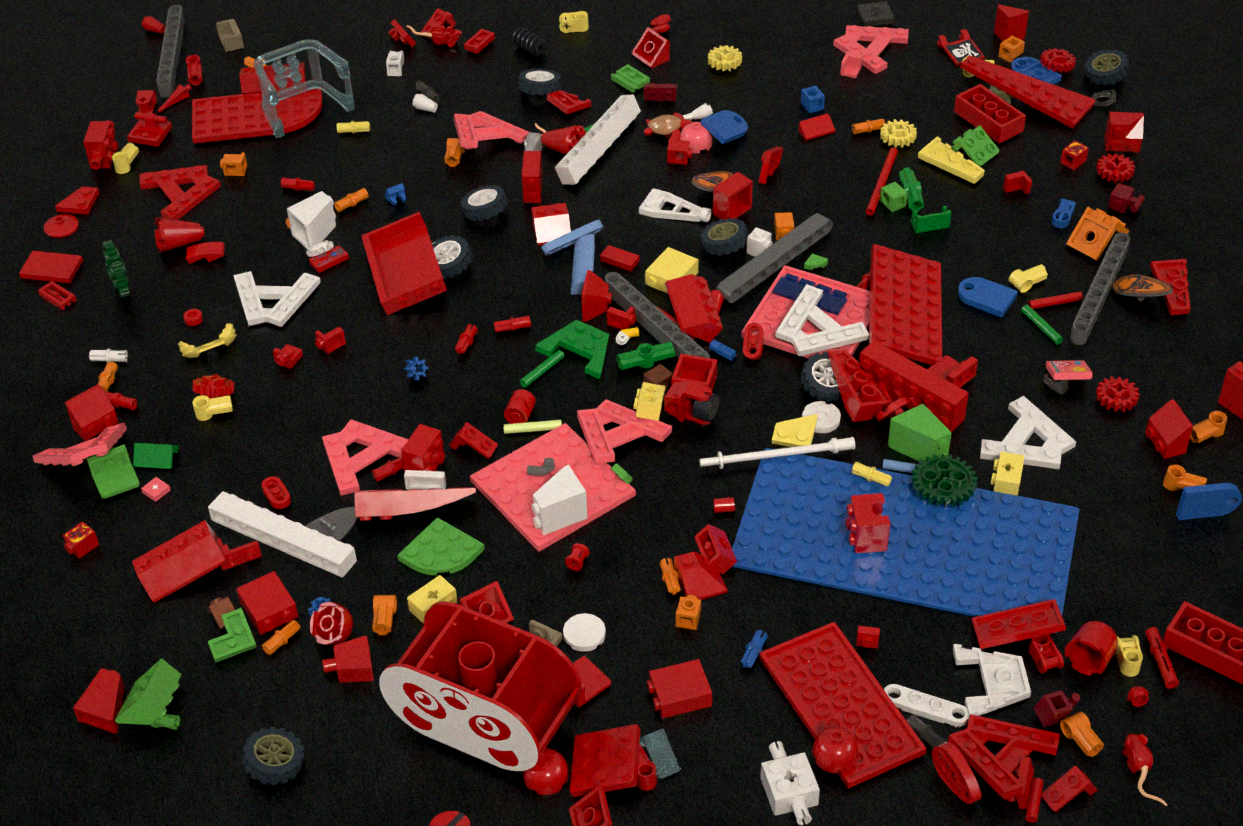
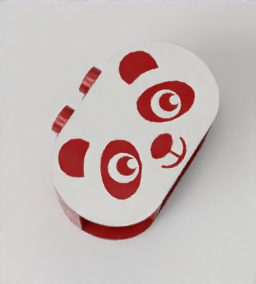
(482, 686)

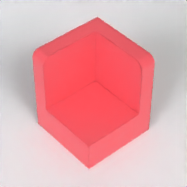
(851, 64)

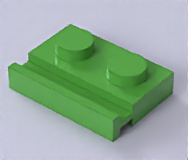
(630, 78)

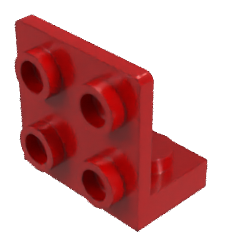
(954, 371)
(592, 680)

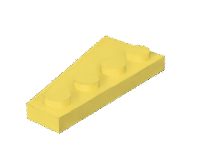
(946, 159)

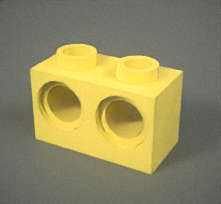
(649, 401)

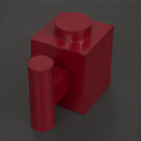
(1123, 197)
(1055, 707)

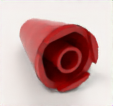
(176, 233)

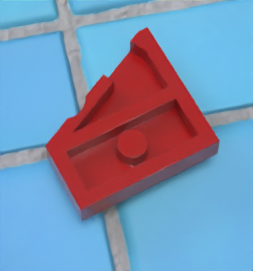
(567, 102)
(771, 160)
(79, 201)

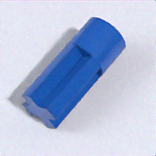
(722, 350)

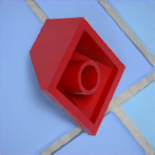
(594, 296)
(696, 577)

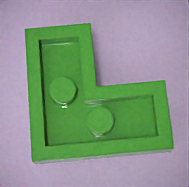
(236, 641)

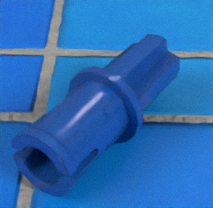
(753, 649)

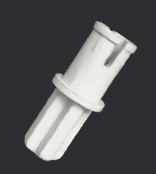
(108, 355)

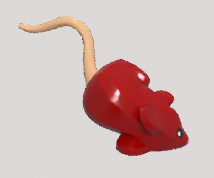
(442, 35)
(1139, 759)

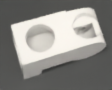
(394, 63)

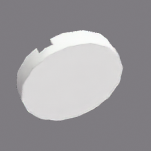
(828, 416)
(584, 632)

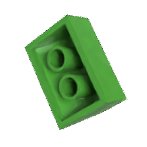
(150, 695)

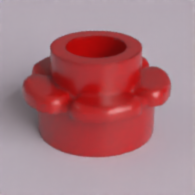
(1138, 696)

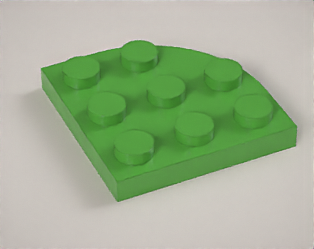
(440, 549)

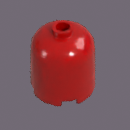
(1092, 647)

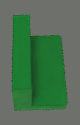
(154, 455)

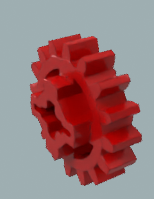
(1058, 60)
(1115, 167)
(213, 386)
(1117, 394)

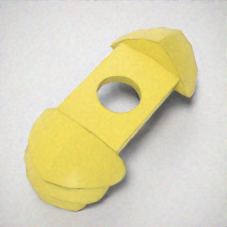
(227, 336)

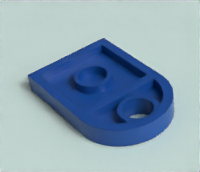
(1033, 68)
(725, 125)
(986, 295)
(1208, 501)

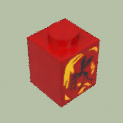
(1074, 155)
(80, 540)

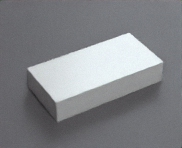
(424, 479)

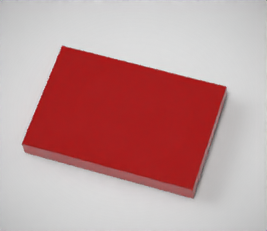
(51, 267)

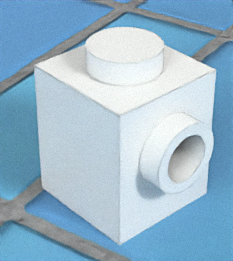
(758, 241)

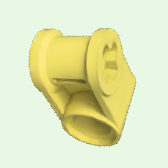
(574, 21)
(1129, 655)

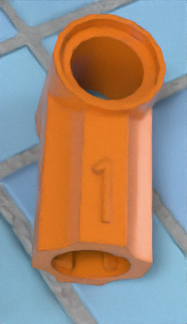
(453, 152)
(1212, 426)
(1177, 478)
(383, 607)
(1080, 730)

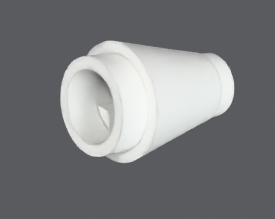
(424, 103)

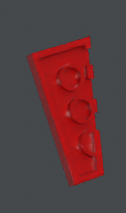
(1174, 274)

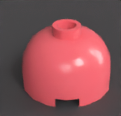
(698, 136)

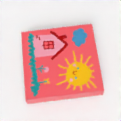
(1068, 370)

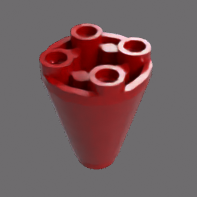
(563, 139)

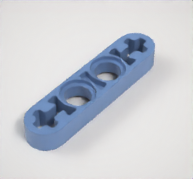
(571, 237)

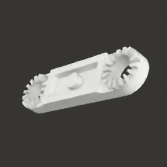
(927, 705)

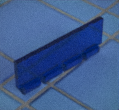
(791, 289)

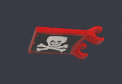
(960, 49)

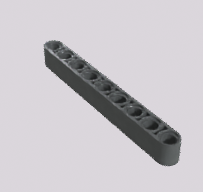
(170, 51)
(774, 257)
(1099, 289)
(651, 317)

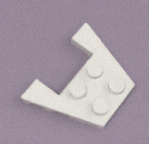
(1002, 678)

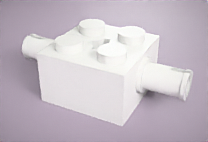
(789, 783)

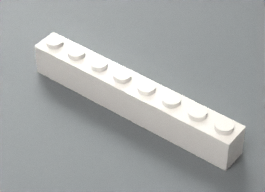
(597, 139)
(282, 534)

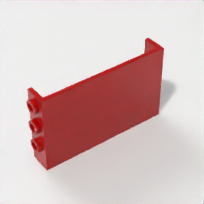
(403, 263)

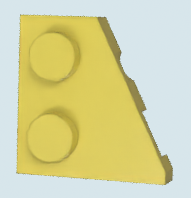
(795, 431)

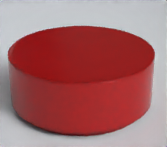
(193, 317)

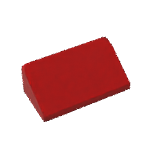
(816, 127)

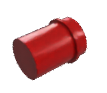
(723, 505)

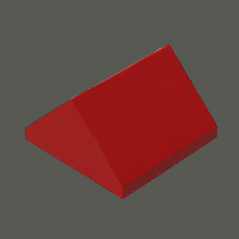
(1011, 22)
(652, 48)
(489, 602)
(591, 809)

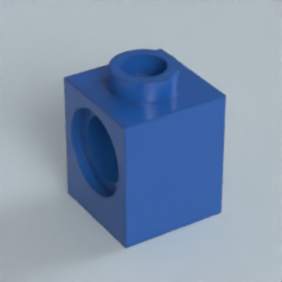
(812, 99)

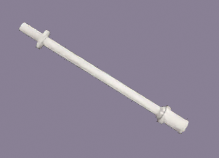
(833, 445)

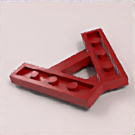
(170, 179)
(1019, 743)

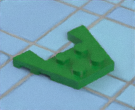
(581, 340)

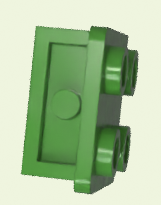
(976, 145)
(113, 472)

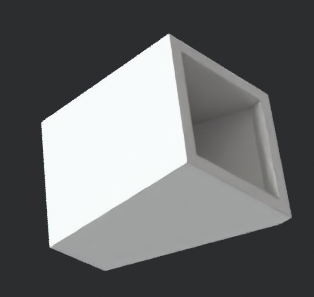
(312, 219)
(559, 502)

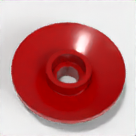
(61, 226)

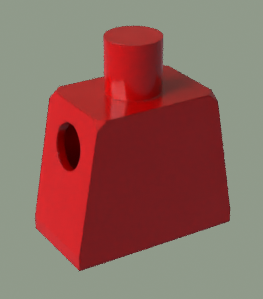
(351, 661)

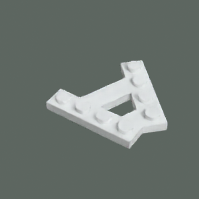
(289, 297)
(832, 333)
(1030, 421)

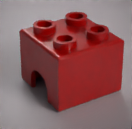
(867, 524)

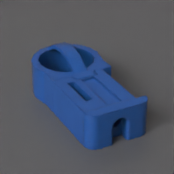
(1065, 212)

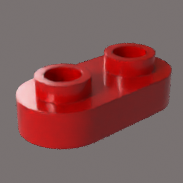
(753, 342)
(276, 492)

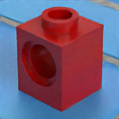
(679, 152)

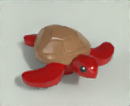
(667, 125)

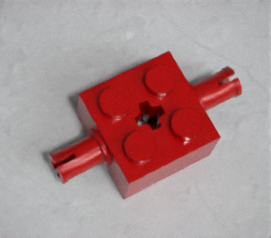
(100, 144)

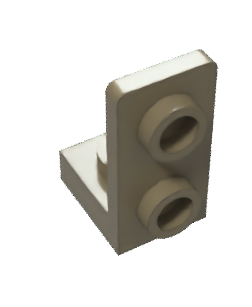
(545, 632)

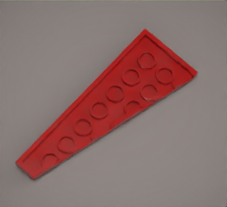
(1050, 99)

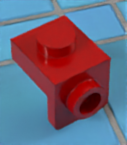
(1017, 181)

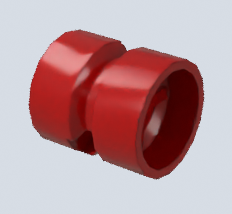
(519, 407)

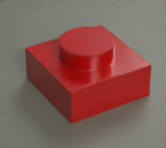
(868, 637)

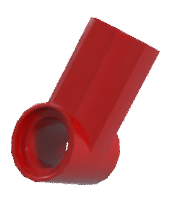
(194, 69)
(646, 772)

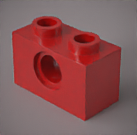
(715, 549)

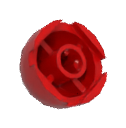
(331, 623)
(835, 749)
(548, 773)

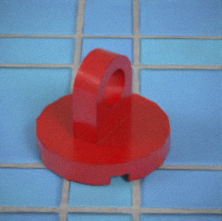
(893, 409)

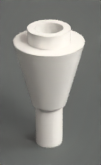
(699, 113)

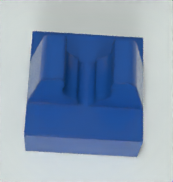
(395, 192)

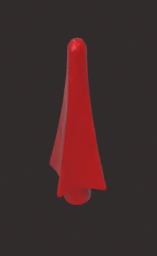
(178, 95)

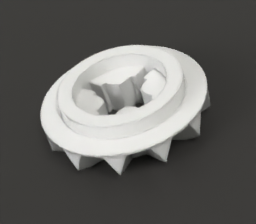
(319, 248)

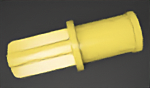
(353, 127)
(871, 474)

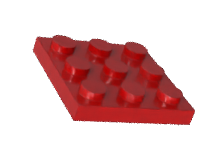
(605, 759)

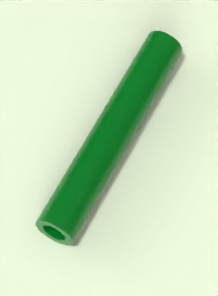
(1042, 324)
(542, 368)

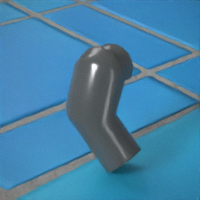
(543, 470)

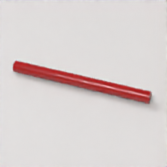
(881, 181)

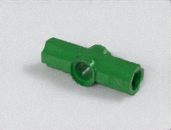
(913, 189)
(645, 355)

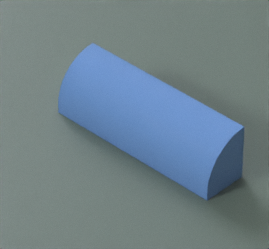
(582, 261)

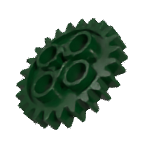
(116, 268)
(944, 480)

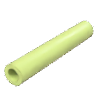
(531, 426)

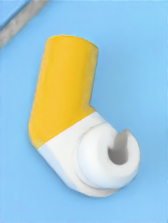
(624, 335)

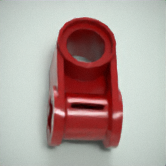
(146, 101)
(1045, 653)

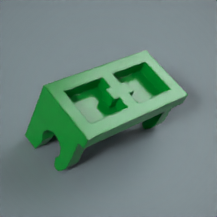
(931, 221)

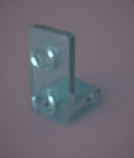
(660, 753)

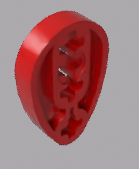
(956, 772)

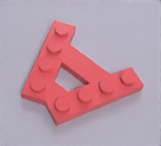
(880, 39)
(490, 129)
(630, 429)
(75, 454)
(343, 467)

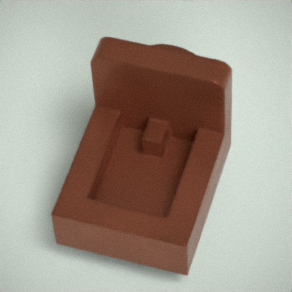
(219, 607)

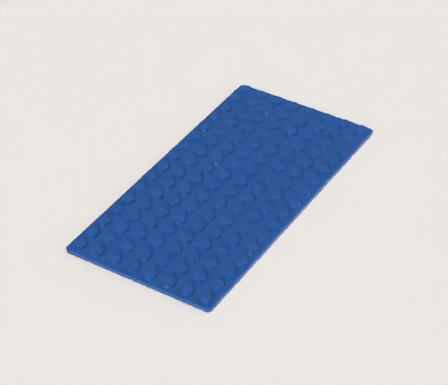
(956, 559)

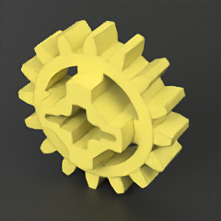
(724, 58)
(898, 133)

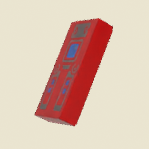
(329, 259)

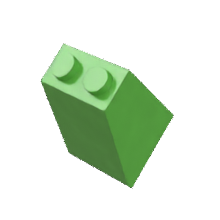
(919, 434)

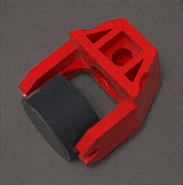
(679, 402)

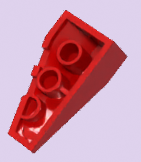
(859, 393)

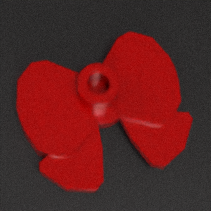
(662, 24)

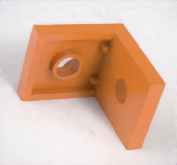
(1103, 227)

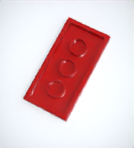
(1018, 624)

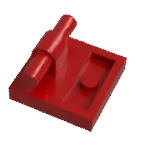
(149, 129)

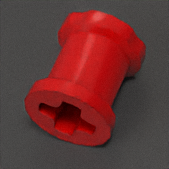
(577, 557)

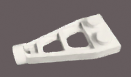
(657, 198)

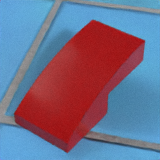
(207, 250)

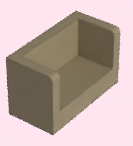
(229, 35)

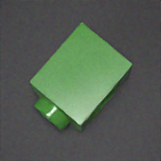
(893, 196)

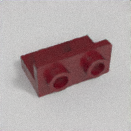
(660, 92)

